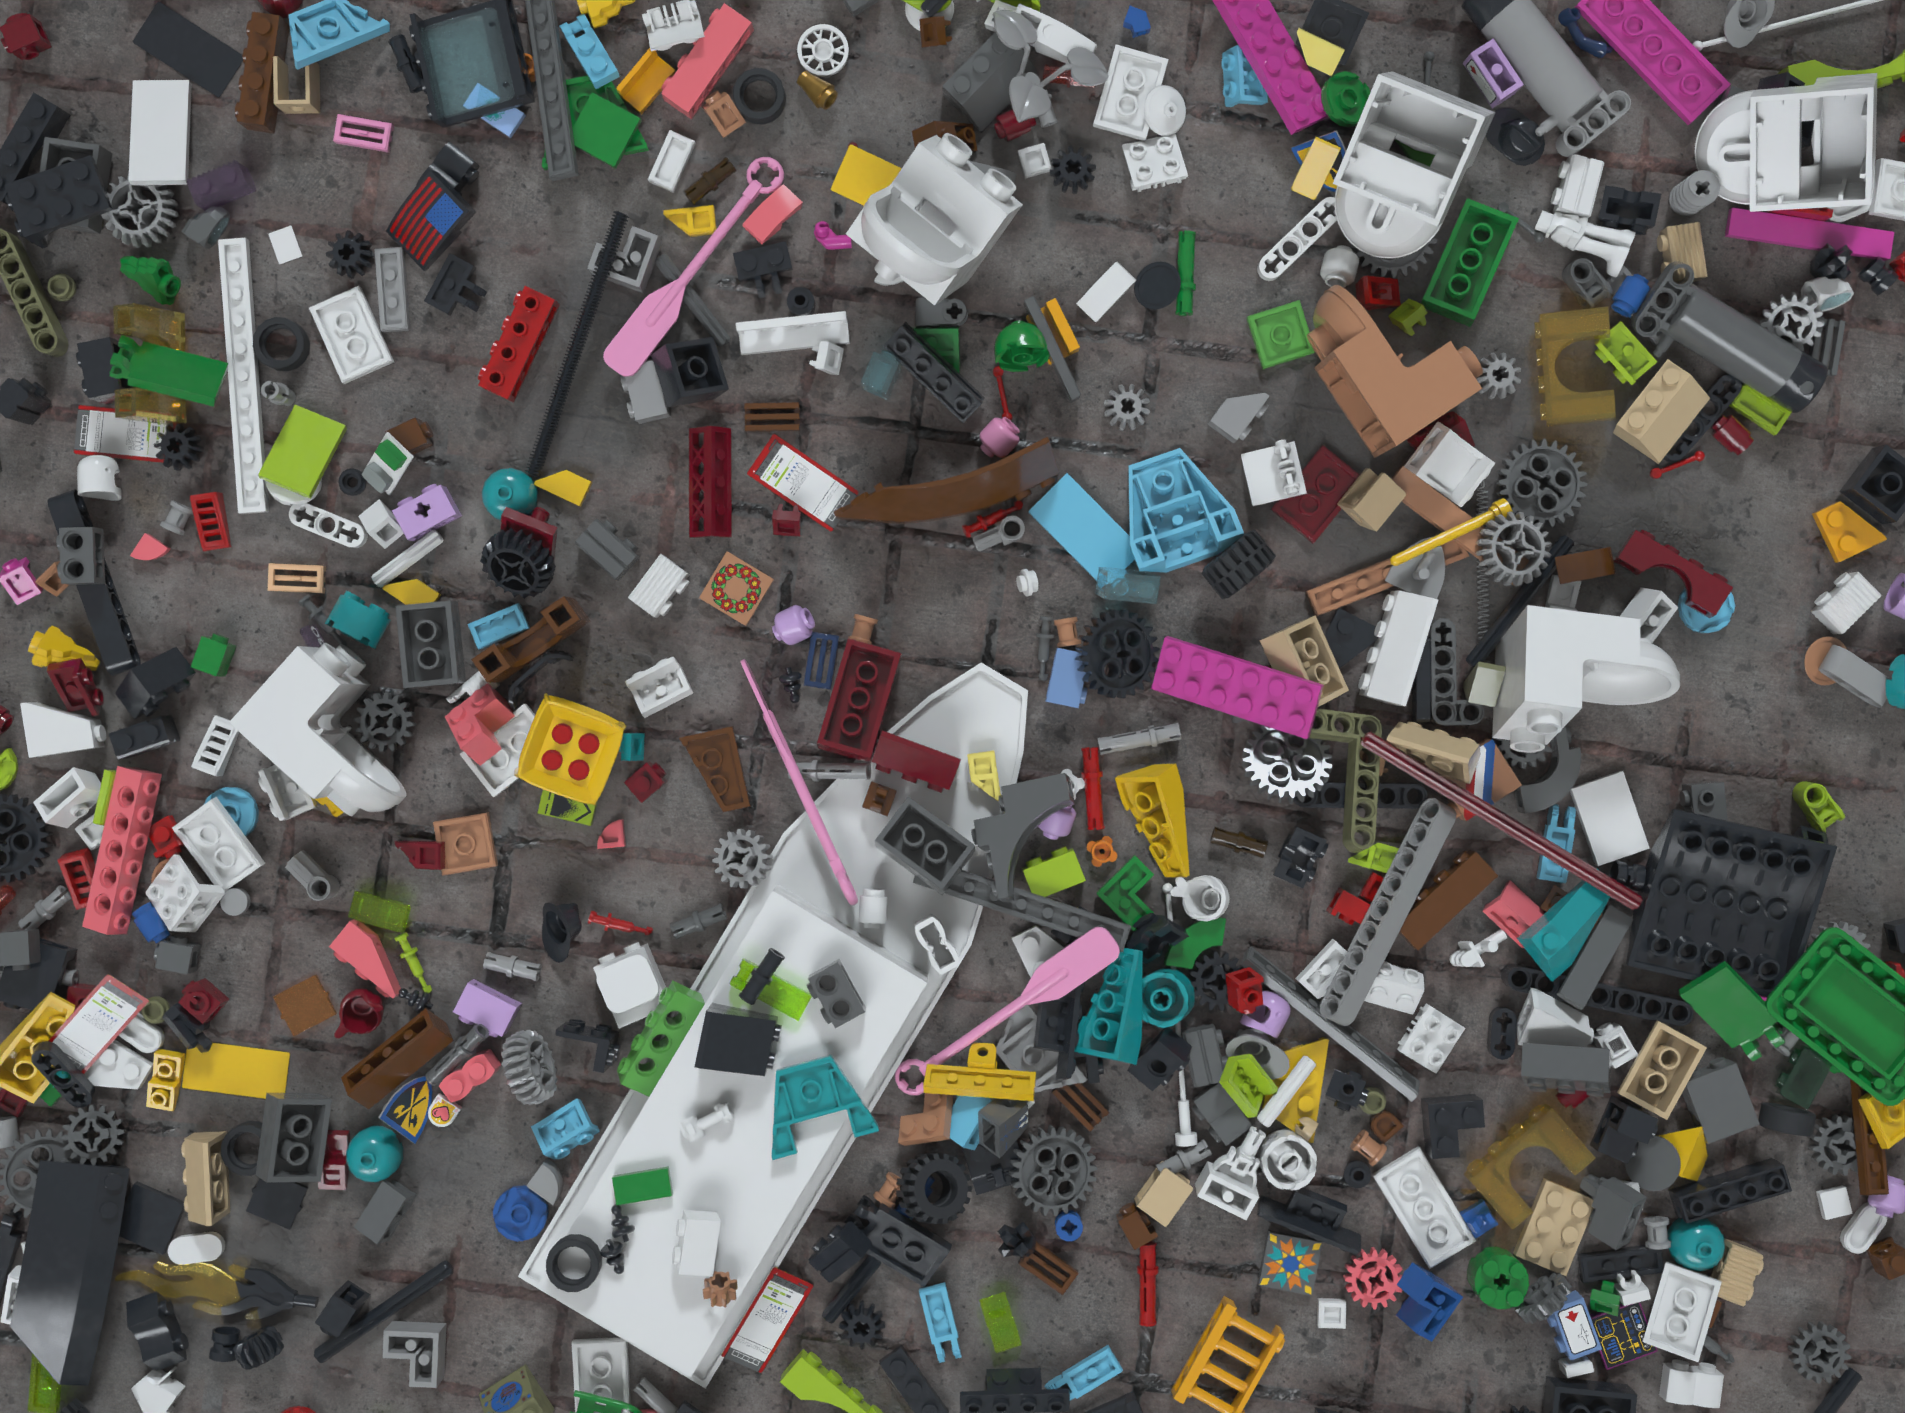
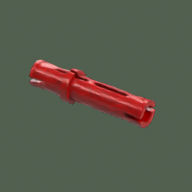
(1092, 788)
(1148, 1272)

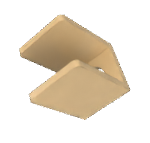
(281, 89)
(1371, 499)
(1163, 1195)

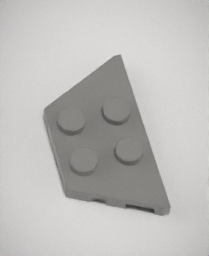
(1018, 1052)

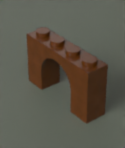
(506, 659)

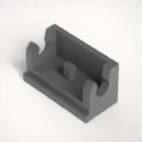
(385, 1211)

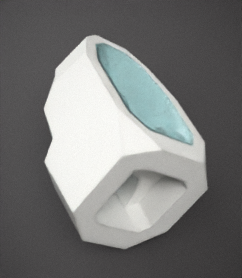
(1827, 292)

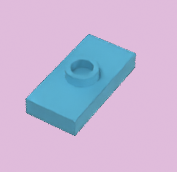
(498, 626)

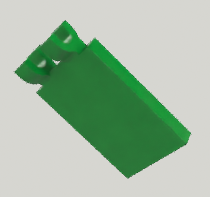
(169, 371)
(1732, 1009)

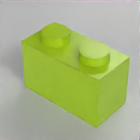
(1053, 873)

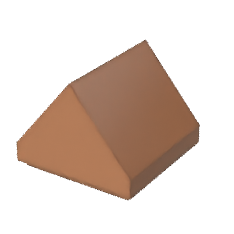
(50, 580)

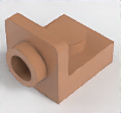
(723, 112)

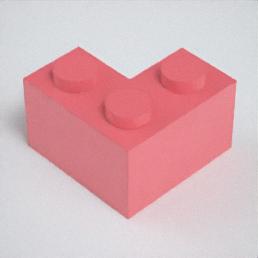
(477, 720)

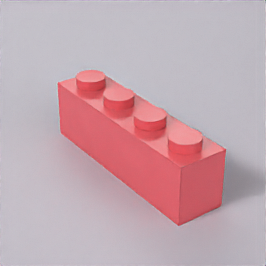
(707, 61)

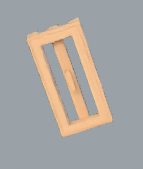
(320, 579)

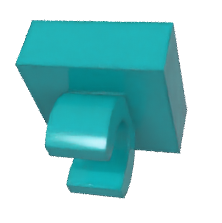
(632, 747)

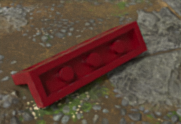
(714, 481)

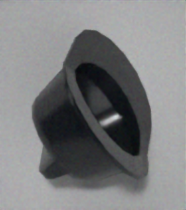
(1515, 137)
(559, 928)

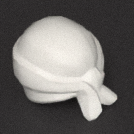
(1203, 897)

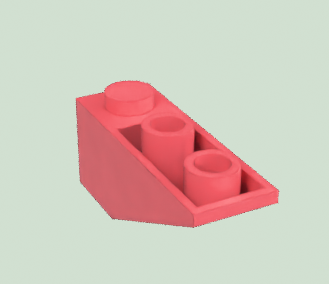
(365, 952)

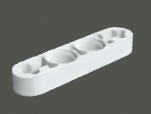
(1299, 238)

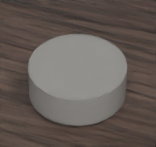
(235, 901)

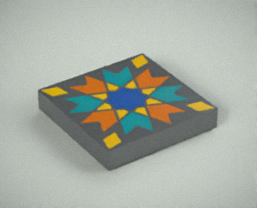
(1289, 1262)

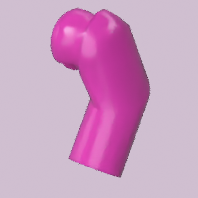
(829, 238)

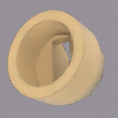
(1308, 1128)

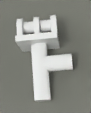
(1469, 954)

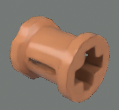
(863, 628)
(1067, 632)
(1368, 1147)
(887, 1193)

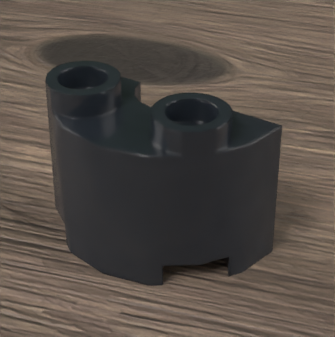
(1629, 209)
(1298, 857)
(1153, 934)

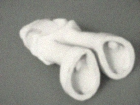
(1571, 231)

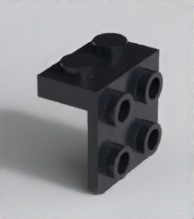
(602, 1034)

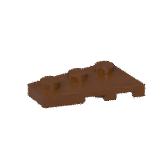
(720, 764)

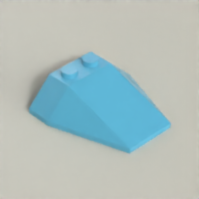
(1176, 514)

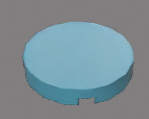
(1701, 623)
(240, 806)

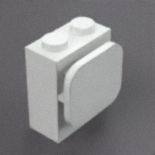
(630, 983)

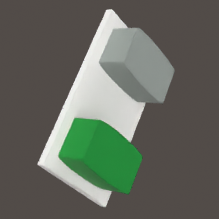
(387, 465)

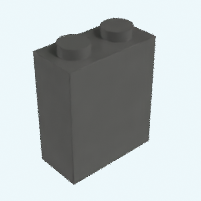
(1719, 1100)

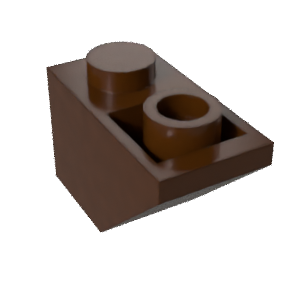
(961, 130)

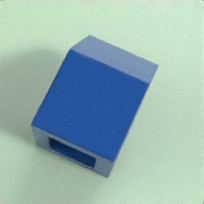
(1137, 22)

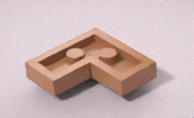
(930, 1125)

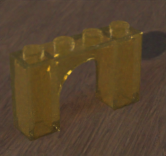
(159, 328)
(1557, 332)
(1491, 1172)

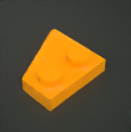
(1845, 531)

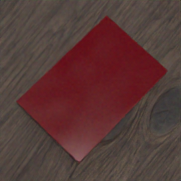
(1326, 483)

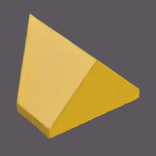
(1691, 1149)

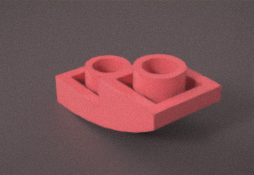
(771, 214)

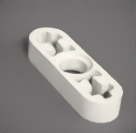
(343, 539)

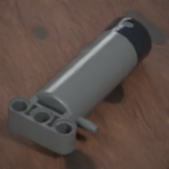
(1729, 341)

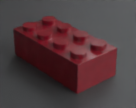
(859, 700)

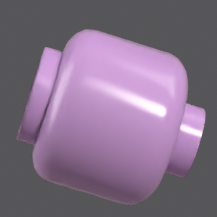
(793, 625)
(1059, 823)
(1891, 1203)

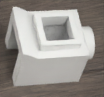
(1613, 1037)

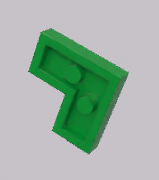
(1121, 890)

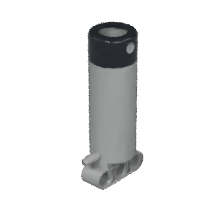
(1548, 70)

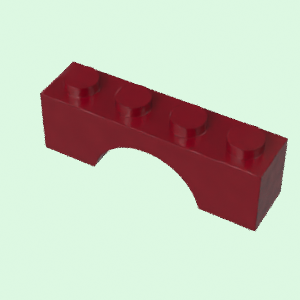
(1703, 590)

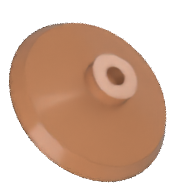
(1815, 656)

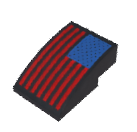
(429, 220)

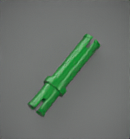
(1185, 268)

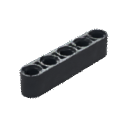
(1397, 801)

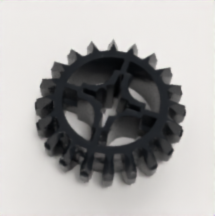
(518, 563)

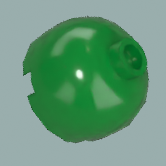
(1020, 346)

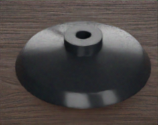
(1157, 285)

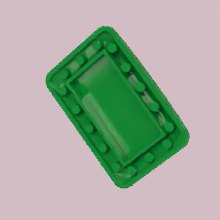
(1848, 1012)

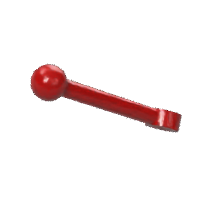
(998, 372)
(1657, 472)

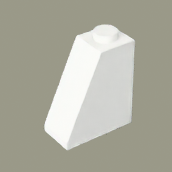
(59, 731)
(1552, 1022)

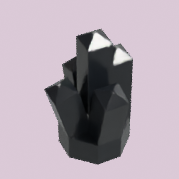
(1831, 263)
(188, 1028)
(1017, 1241)

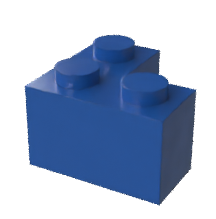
(1428, 1303)

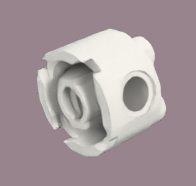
(1287, 1159)

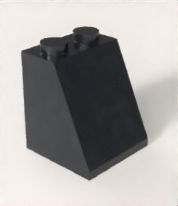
(737, 1040)

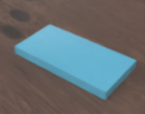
(1082, 527)

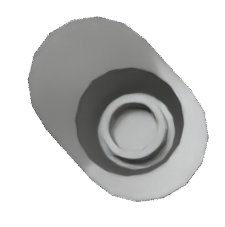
(1746, 19)
(1257, 1043)

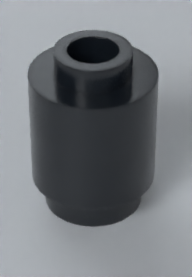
(800, 310)

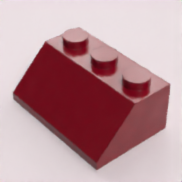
(915, 761)

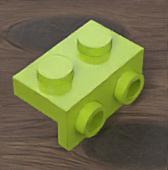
(1625, 354)
(1246, 1083)

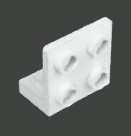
(180, 898)

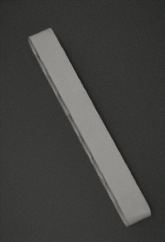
(1387, 912)

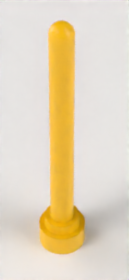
(1498, 507)

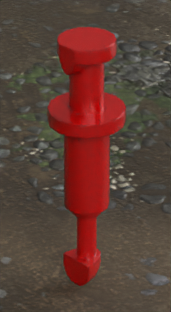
(984, 522)
(617, 924)

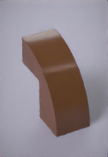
(1585, 565)

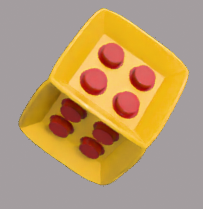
(570, 750)

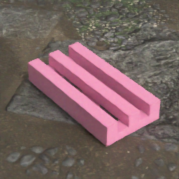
(386, 137)

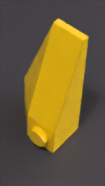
(1158, 806)
(16, 1068)

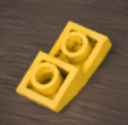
(166, 1080)

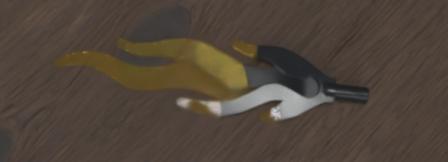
(232, 1294)

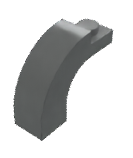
(1556, 781)

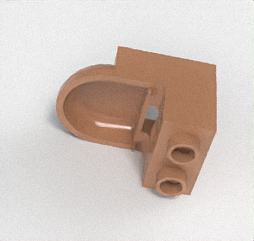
(1373, 385)

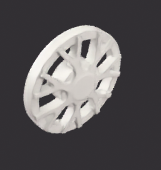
(823, 50)

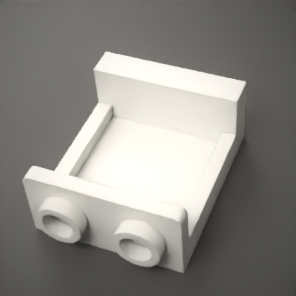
(1449, 464)

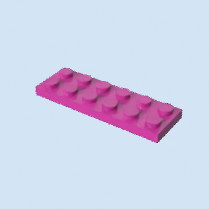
(1657, 53)
(1275, 61)
(1237, 687)

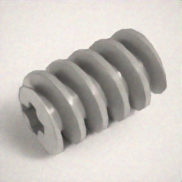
(1694, 193)

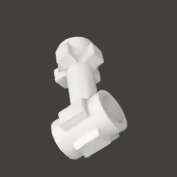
(694, 1128)

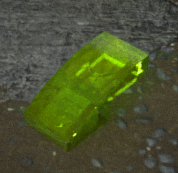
(379, 911)
(1000, 1322)

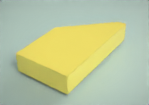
(1319, 52)
(984, 772)

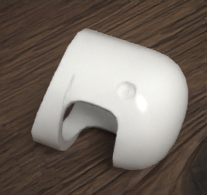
(96, 478)

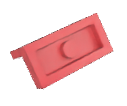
(1513, 911)

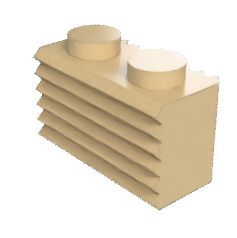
(1684, 245)
(1737, 1272)

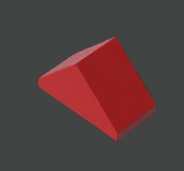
(1378, 292)

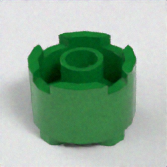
(1506, 1291)

